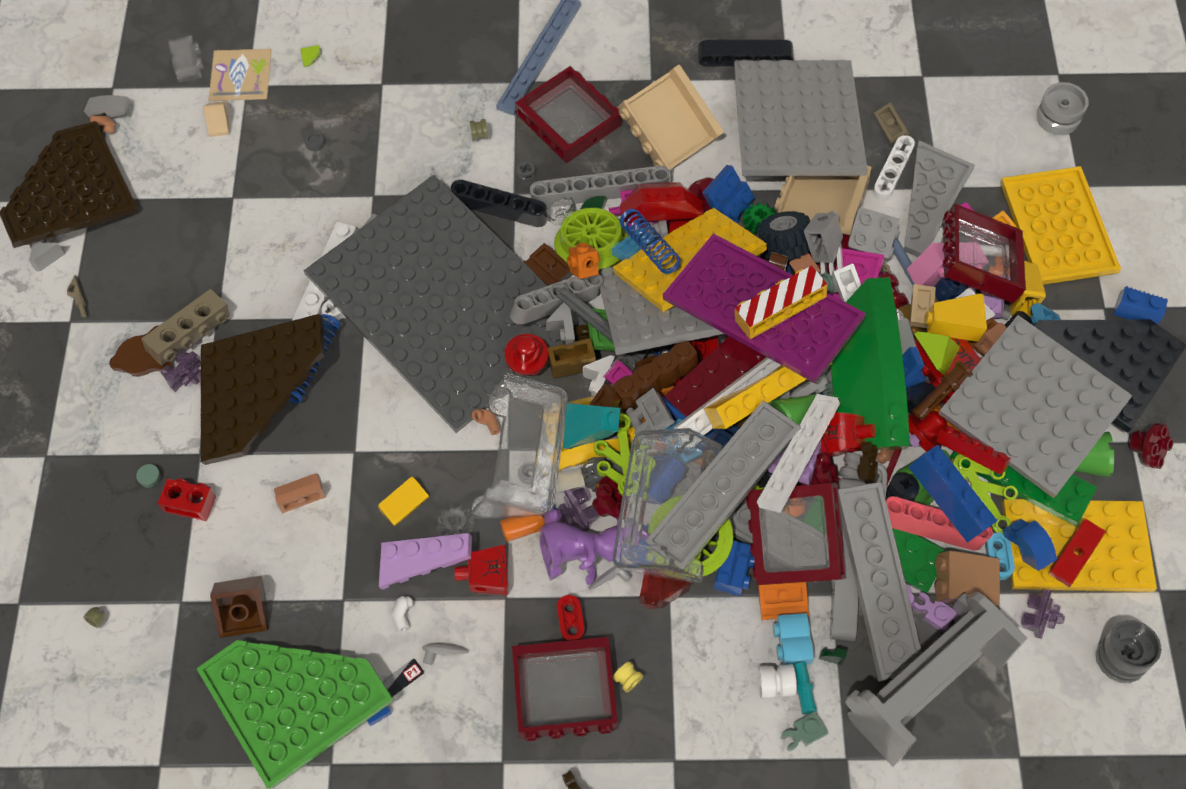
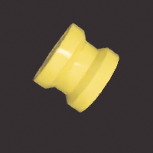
(627, 676)

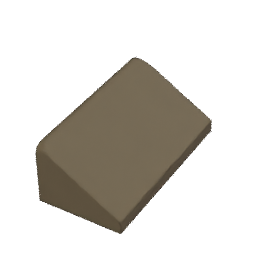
(891, 123)

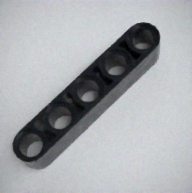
(724, 52)
(532, 211)

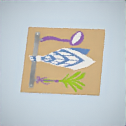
(240, 74)

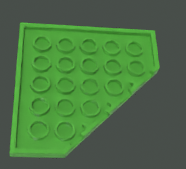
(290, 702)

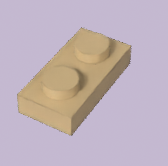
(921, 302)

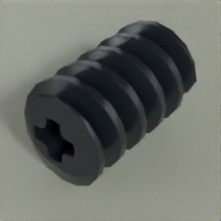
(903, 486)

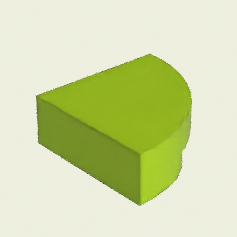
(309, 54)

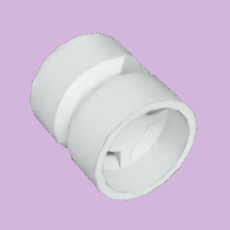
(777, 681)

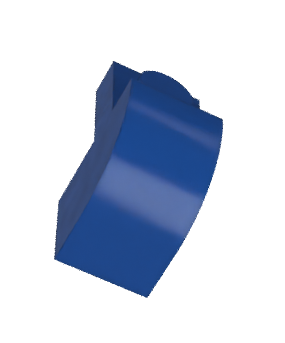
(1034, 543)

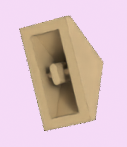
(217, 118)

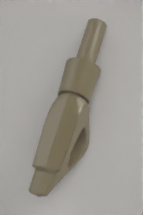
(79, 300)

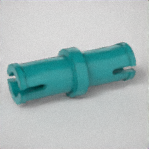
(804, 688)

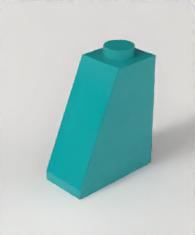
(589, 424)

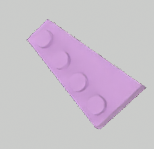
(419, 556)

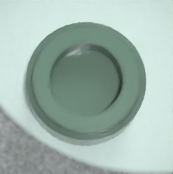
(148, 475)

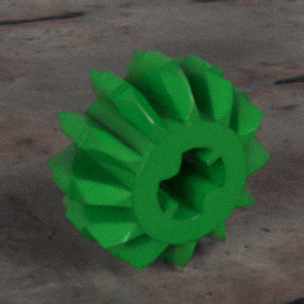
(754, 216)

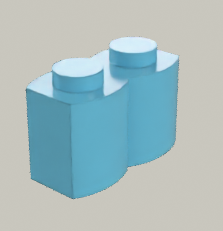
(793, 639)

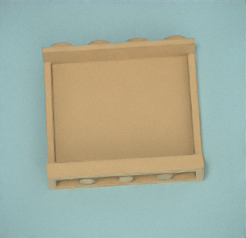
(670, 119)
(824, 195)

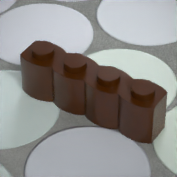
(661, 373)

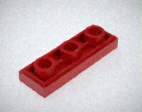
(1084, 543)

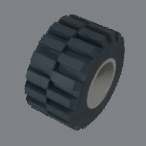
(785, 234)

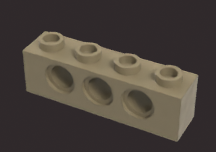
(189, 317)

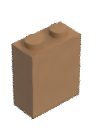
(965, 574)

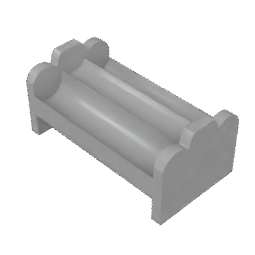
(977, 631)

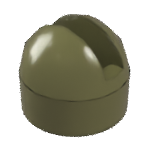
(94, 618)

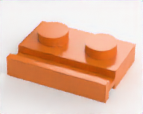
(782, 599)

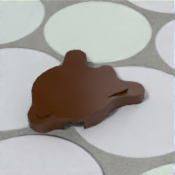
(134, 359)

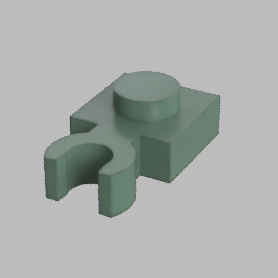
(807, 730)

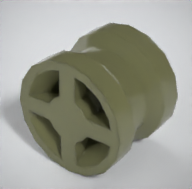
(478, 129)

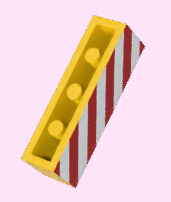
(780, 302)

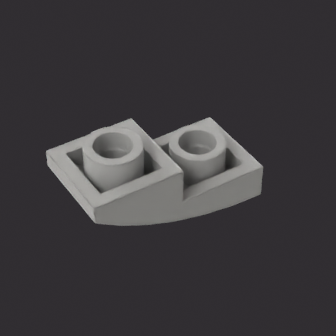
(109, 104)

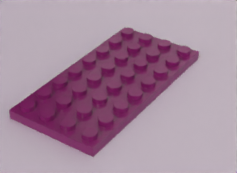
(727, 275)

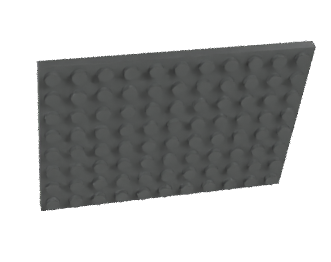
(434, 297)

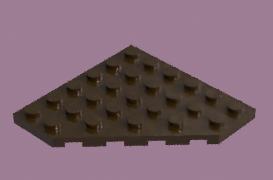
(67, 189)
(251, 380)

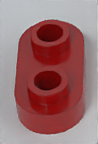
(571, 619)

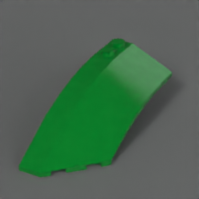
(870, 368)

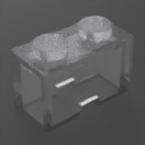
(186, 60)

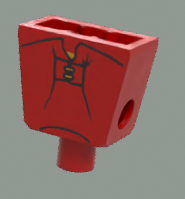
(846, 434)
(486, 571)

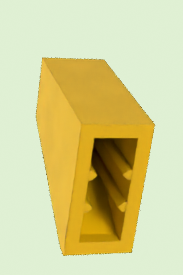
(1034, 291)
(958, 318)

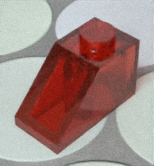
(661, 591)

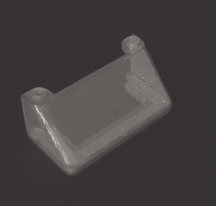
(527, 448)
(657, 477)

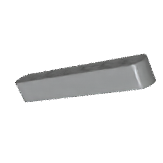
(599, 184)
(844, 592)

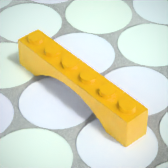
(743, 402)

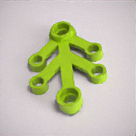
(621, 460)
(983, 488)

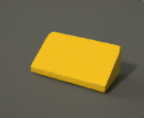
(403, 501)

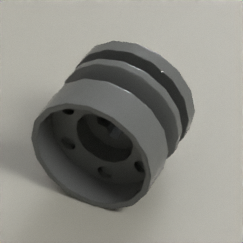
(1128, 651)

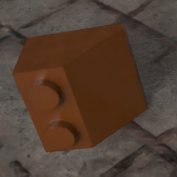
(239, 606)

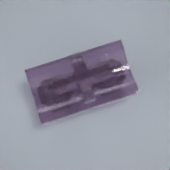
(184, 372)
(573, 500)
(1038, 622)

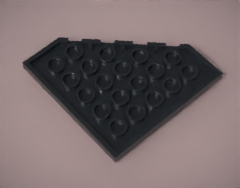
(1128, 352)

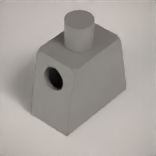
(824, 236)

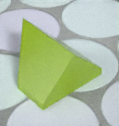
(939, 348)

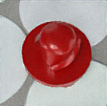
(526, 354)
(927, 429)

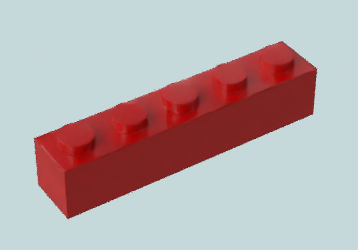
(973, 449)

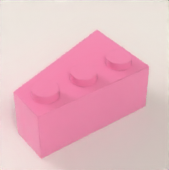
(928, 266)

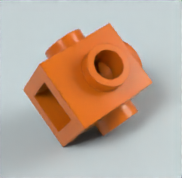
(583, 260)

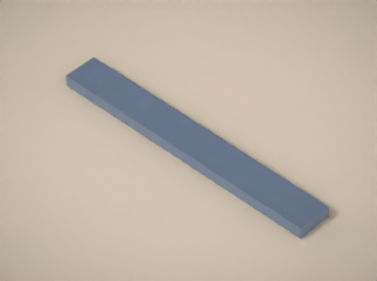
(538, 55)

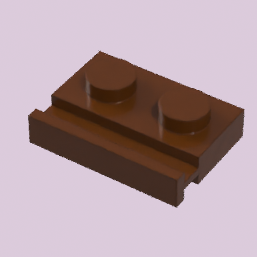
(548, 265)

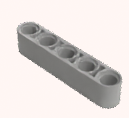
(545, 302)

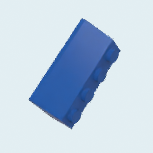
(952, 493)

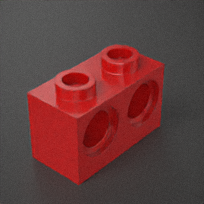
(185, 503)

